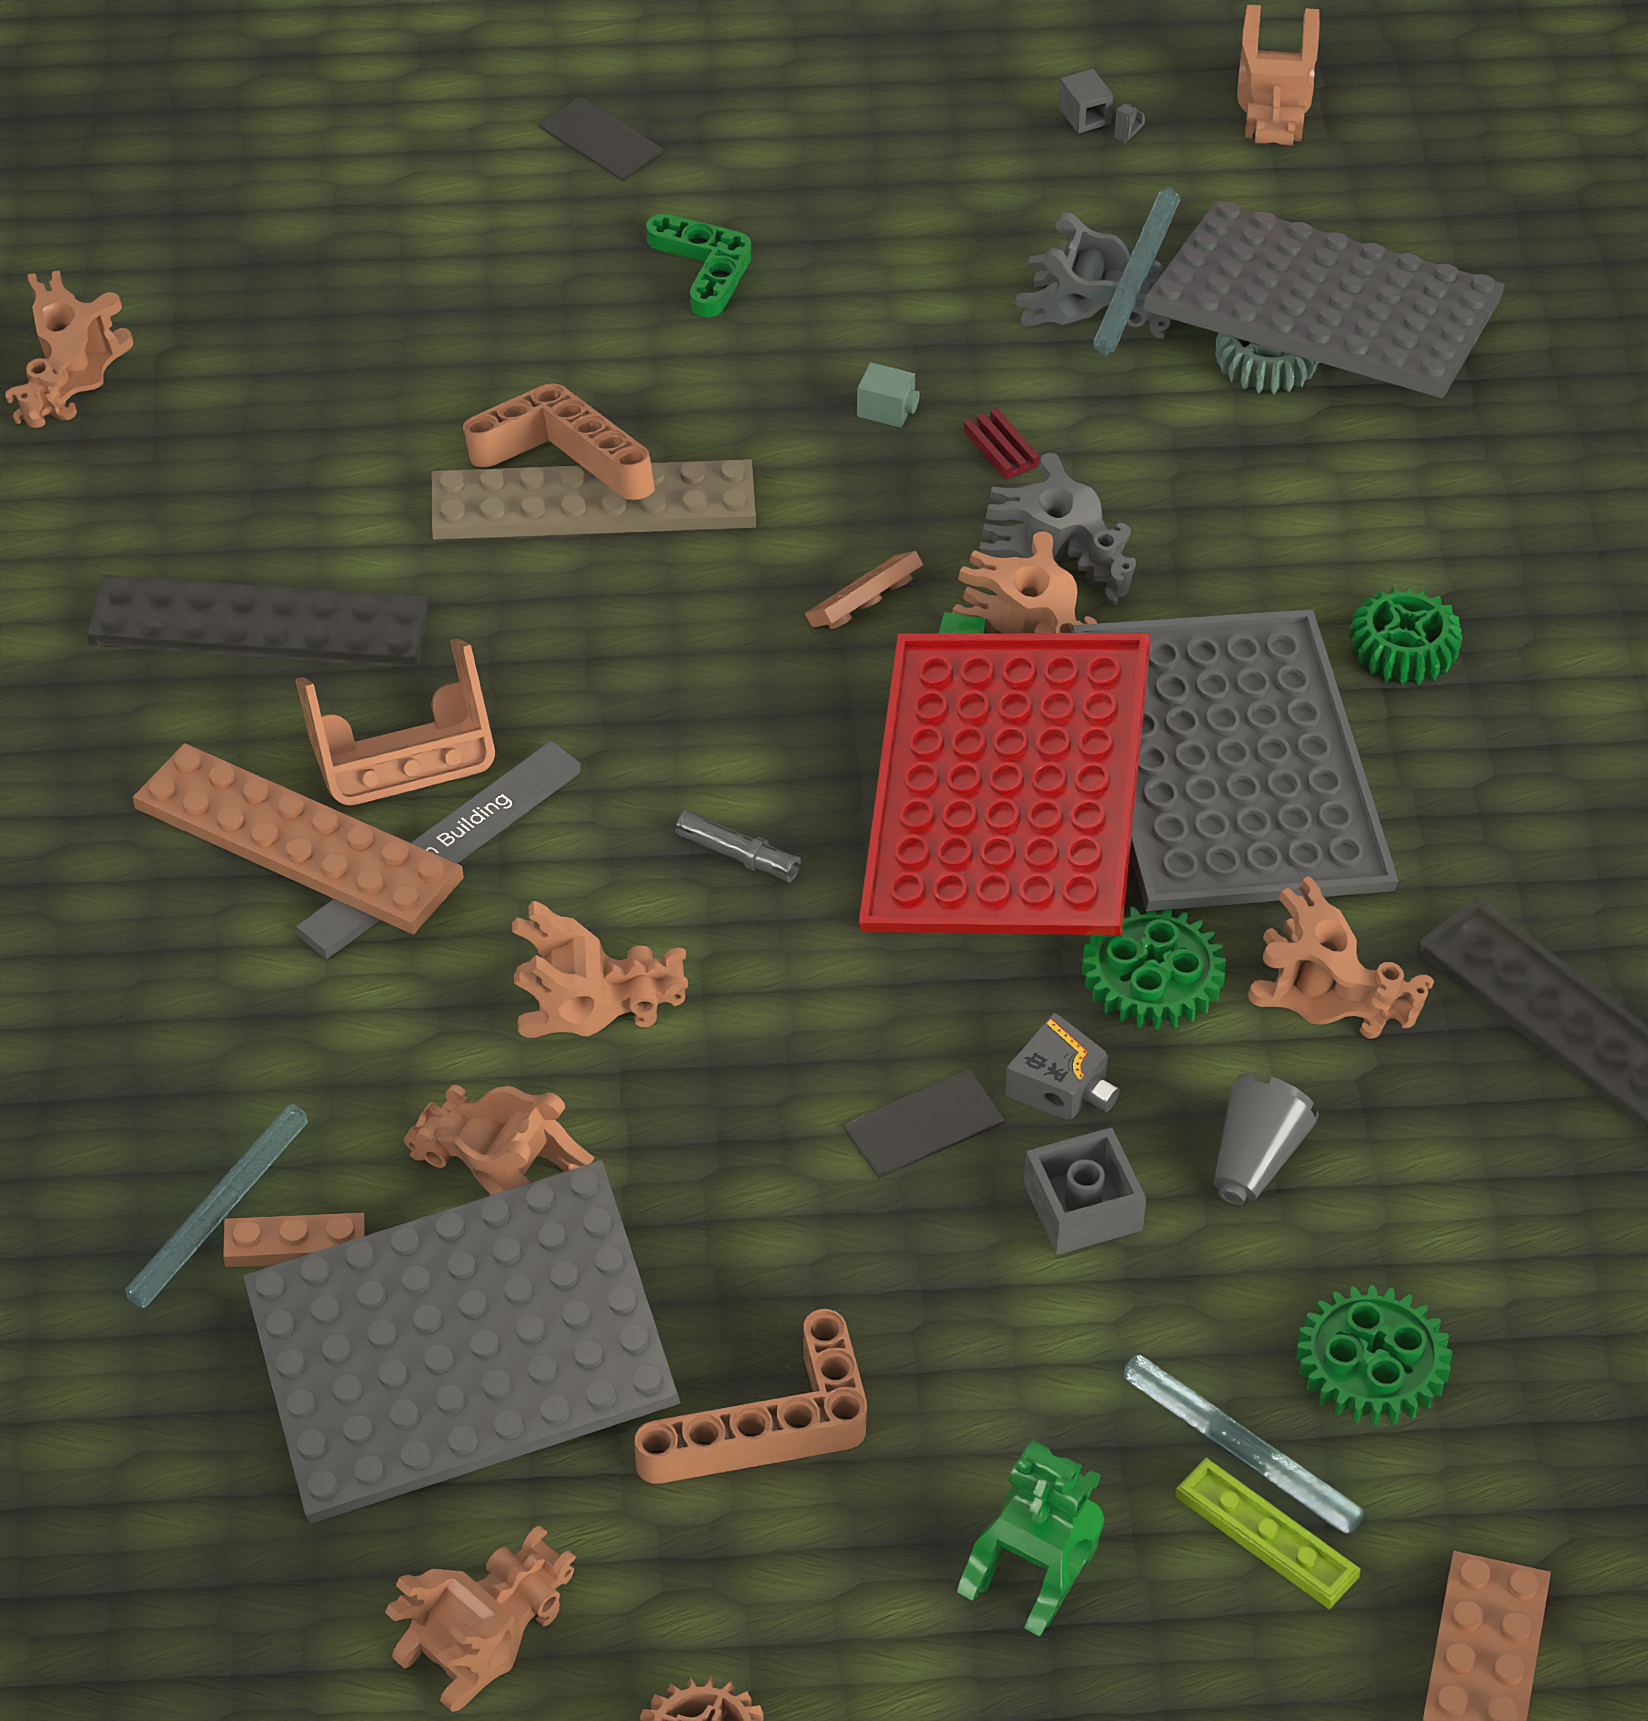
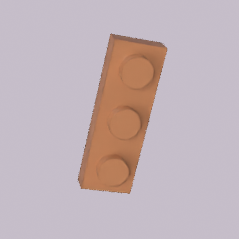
(864, 591)
(284, 1238)

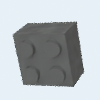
(1084, 1191)

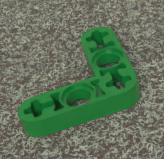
(730, 255)

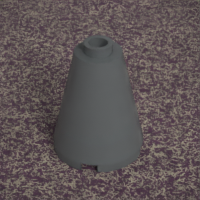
(1259, 1135)

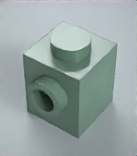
(887, 395)

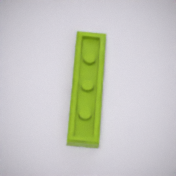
(1267, 1533)

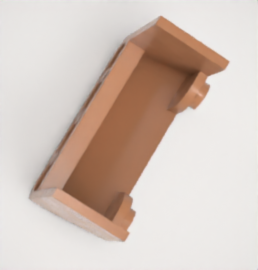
(409, 758)

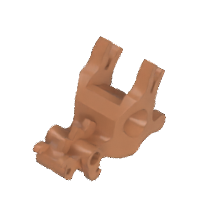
(1276, 85)
(75, 350)
(1030, 592)
(1322, 971)
(585, 988)
(495, 1135)
(479, 1624)

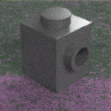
(1085, 100)

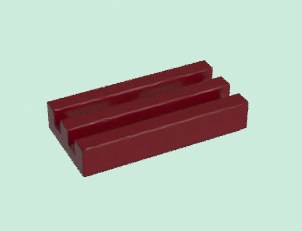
(1007, 441)

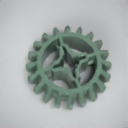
(1260, 365)

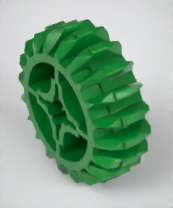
(1407, 626)

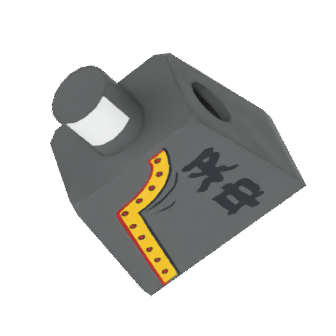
(1060, 1072)

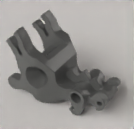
(1084, 279)
(1073, 519)

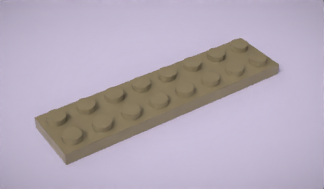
(577, 502)

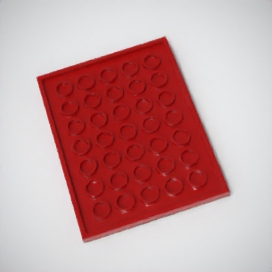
(1007, 784)

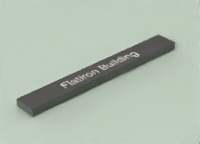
(455, 837)

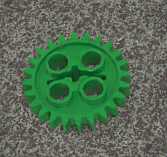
(1155, 968)
(1373, 1355)

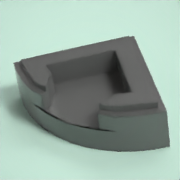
(1128, 122)

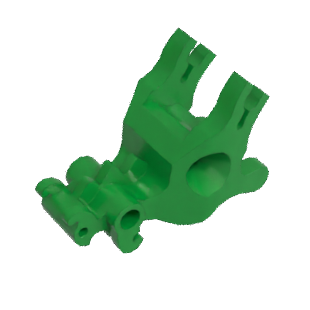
(1045, 1522)

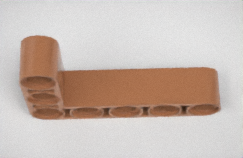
(572, 426)
(767, 1419)

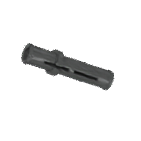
(750, 851)

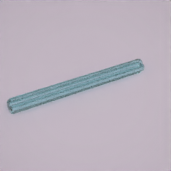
(1136, 271)
(216, 1206)
(1243, 1444)

